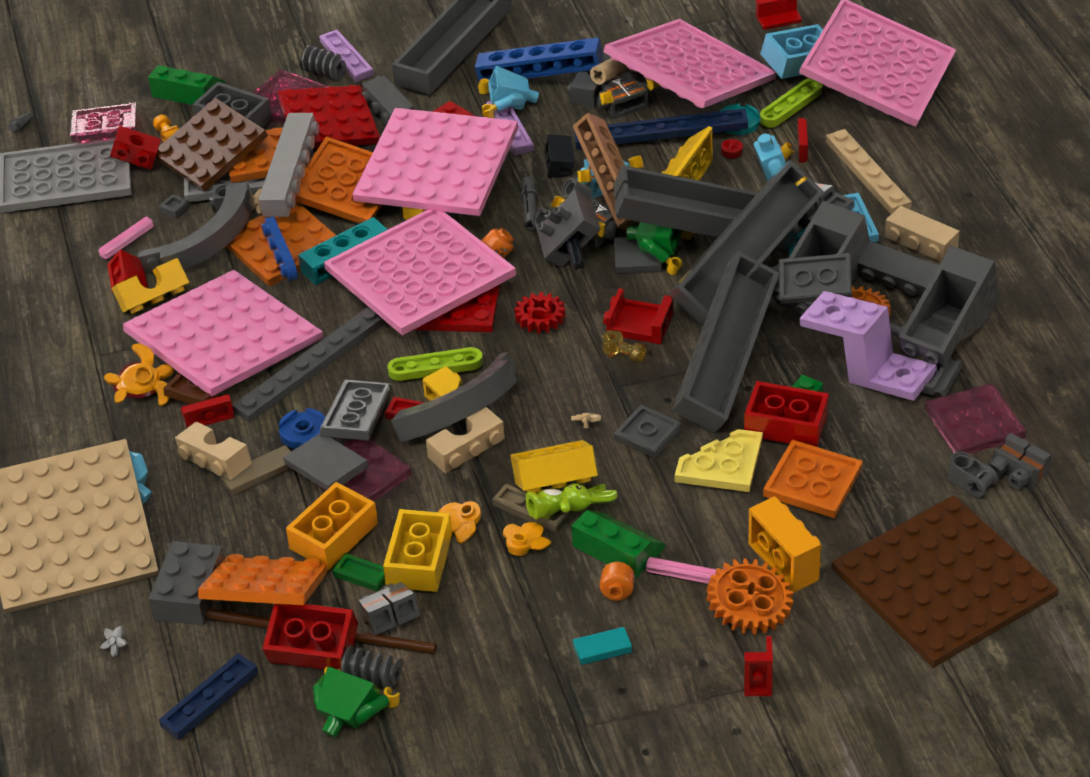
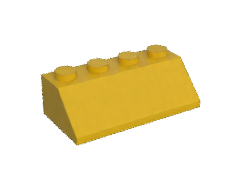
(693, 157)

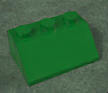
(180, 84)
(614, 541)

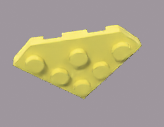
(723, 463)

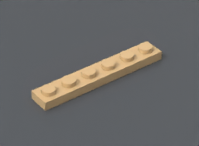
(867, 171)

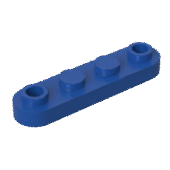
(281, 252)

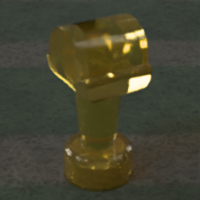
(614, 343)

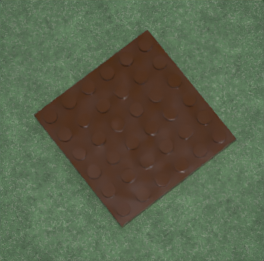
(944, 580)

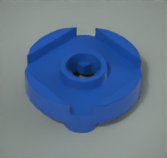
(293, 421)

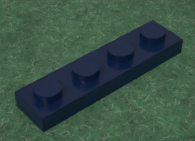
(208, 696)

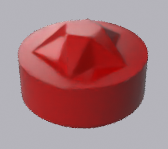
(731, 148)

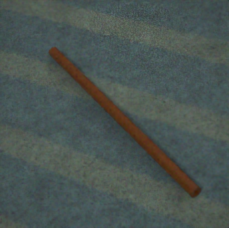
(360, 637)

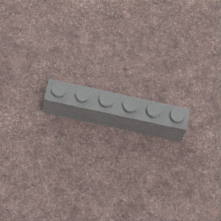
(288, 165)

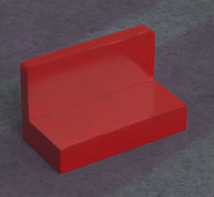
(777, 13)
(125, 266)
(208, 411)
(758, 671)

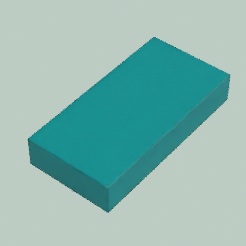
(602, 645)

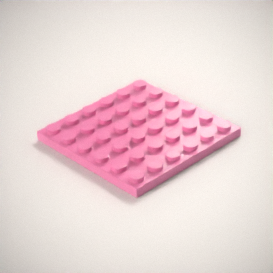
(878, 62)
(690, 63)
(436, 161)
(419, 270)
(222, 332)

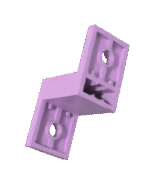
(868, 345)

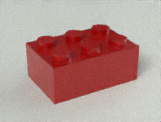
(787, 413)
(309, 635)

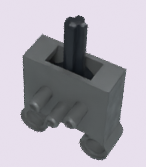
(568, 227)

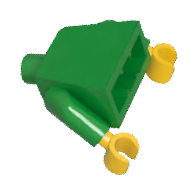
(659, 242)
(348, 700)

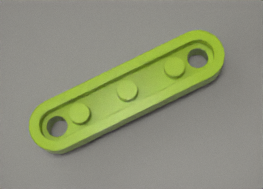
(790, 103)
(425, 364)

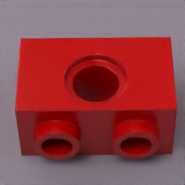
(135, 147)

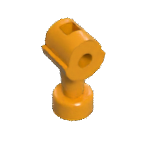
(163, 125)

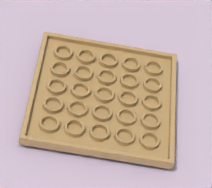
(71, 527)

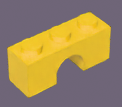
(133, 295)

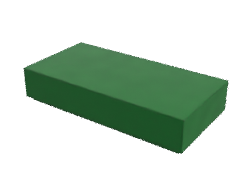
(360, 572)

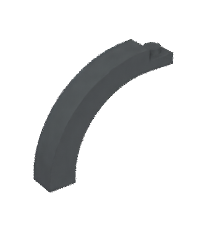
(209, 238)
(458, 403)

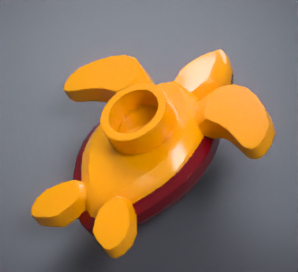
(140, 378)

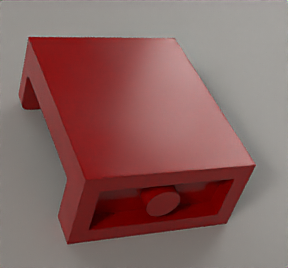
(639, 319)

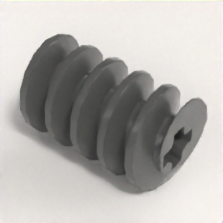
(322, 62)
(373, 670)

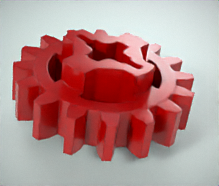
(540, 312)

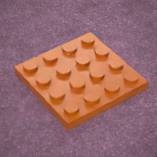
(333, 178)
(299, 231)
(263, 580)

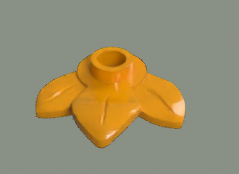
(463, 524)
(526, 537)

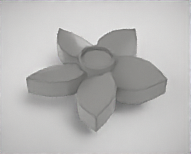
(115, 640)

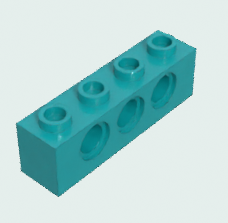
(313, 259)

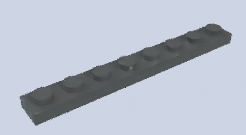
(307, 365)

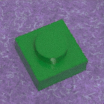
(808, 383)

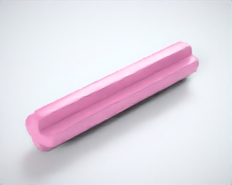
(125, 238)
(679, 570)

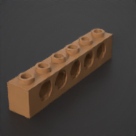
(603, 159)

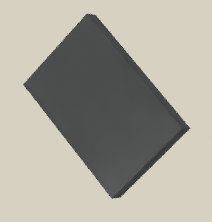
(808, 277)
(325, 461)

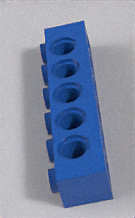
(543, 59)

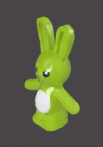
(572, 498)

